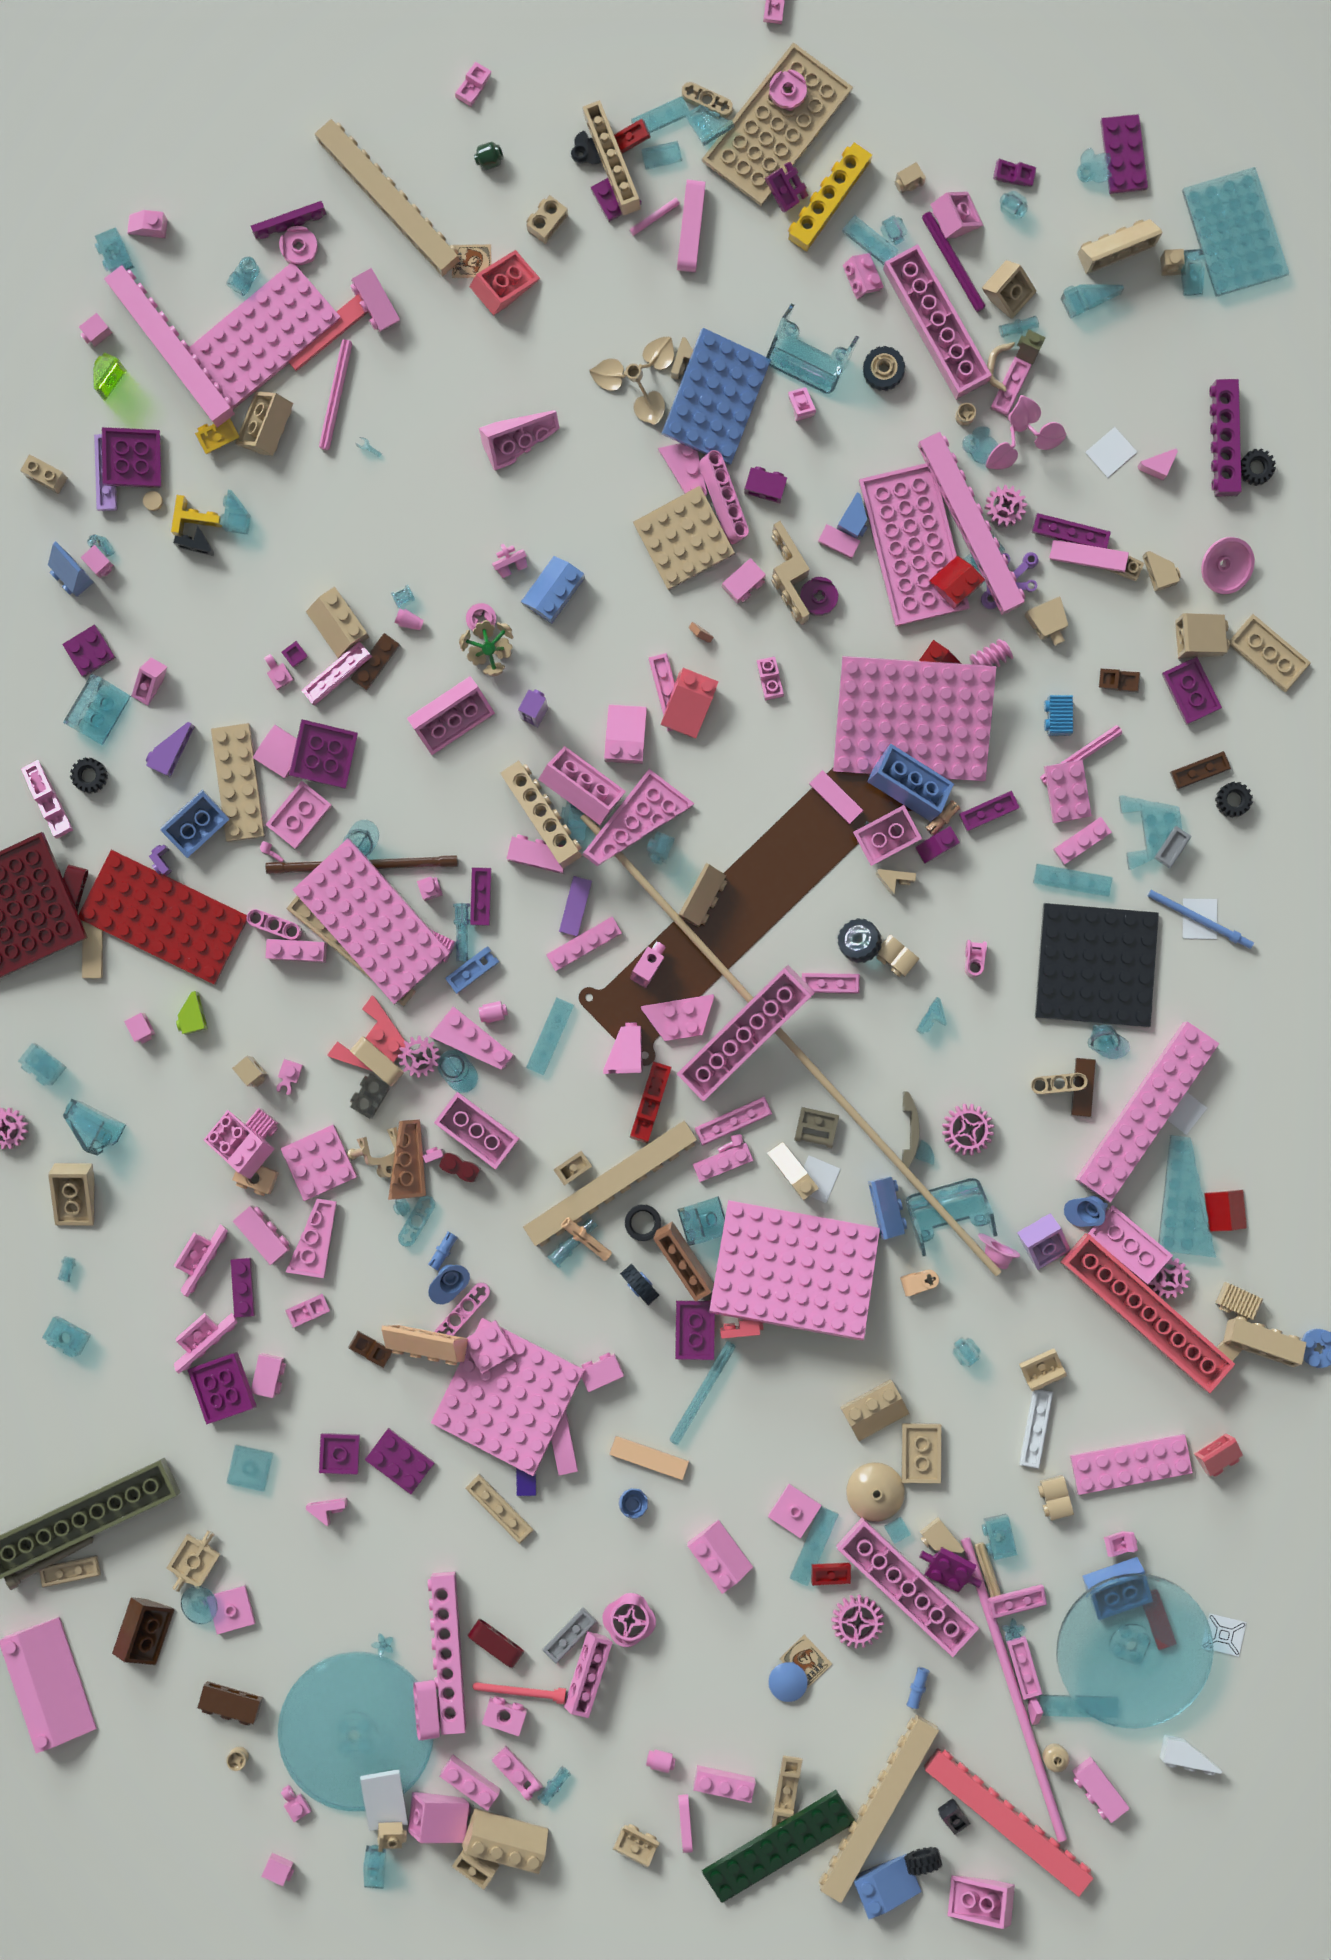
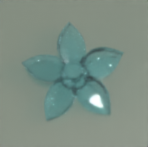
(1012, 1630)
(383, 1645)

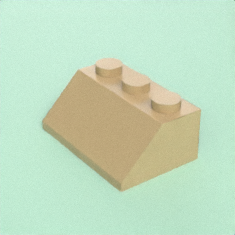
(264, 423)
(336, 622)
(703, 895)
(874, 1410)

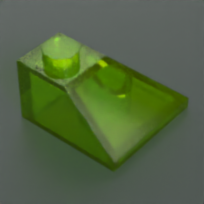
(107, 374)

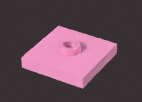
(794, 1510)
(233, 1610)

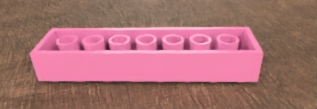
(937, 321)
(745, 1033)
(907, 1587)

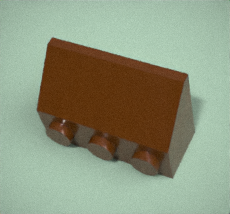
(143, 1631)

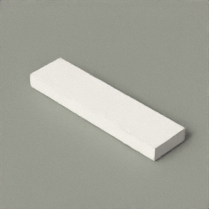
(1036, 1428)

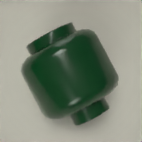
(488, 155)

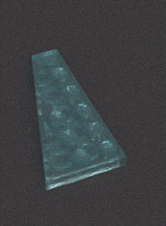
(1184, 1213)

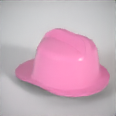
(997, 1252)

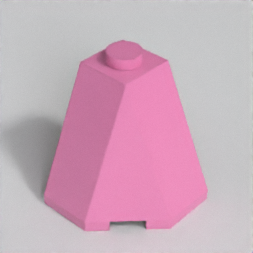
(626, 1051)

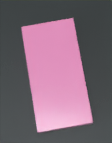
(838, 541)

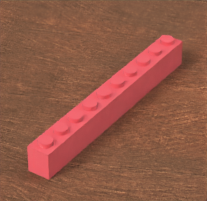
(1008, 1822)

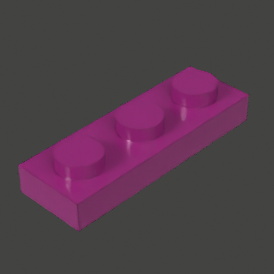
(989, 811)
(480, 896)
(242, 1287)

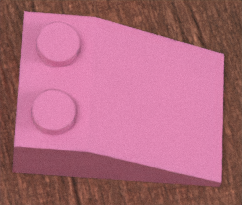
(625, 734)
(887, 835)
(981, 1901)

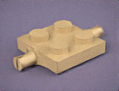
(193, 1561)

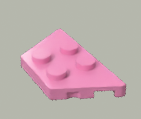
(679, 1017)

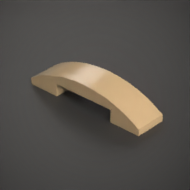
(786, 1789)

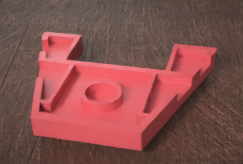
(383, 1036)

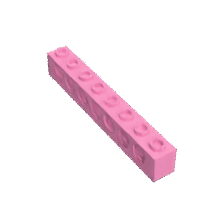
(457, 1723)

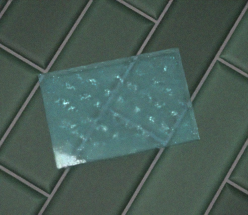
(1235, 231)

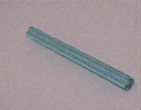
(702, 1393)

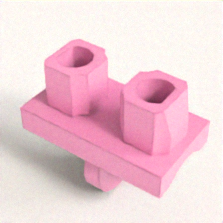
(502, 564)

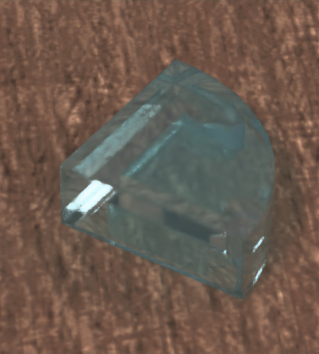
(925, 1153)

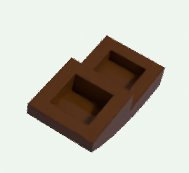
(1119, 680)
(370, 1348)

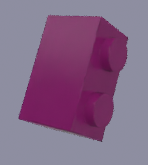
(765, 484)

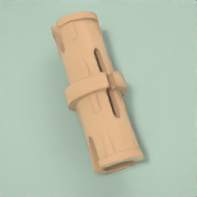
(943, 818)

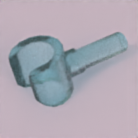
(366, 446)

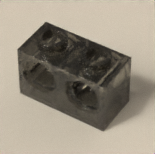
(375, 1099)

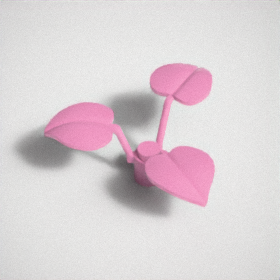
(1021, 417)

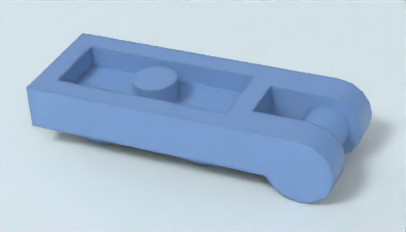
(471, 970)

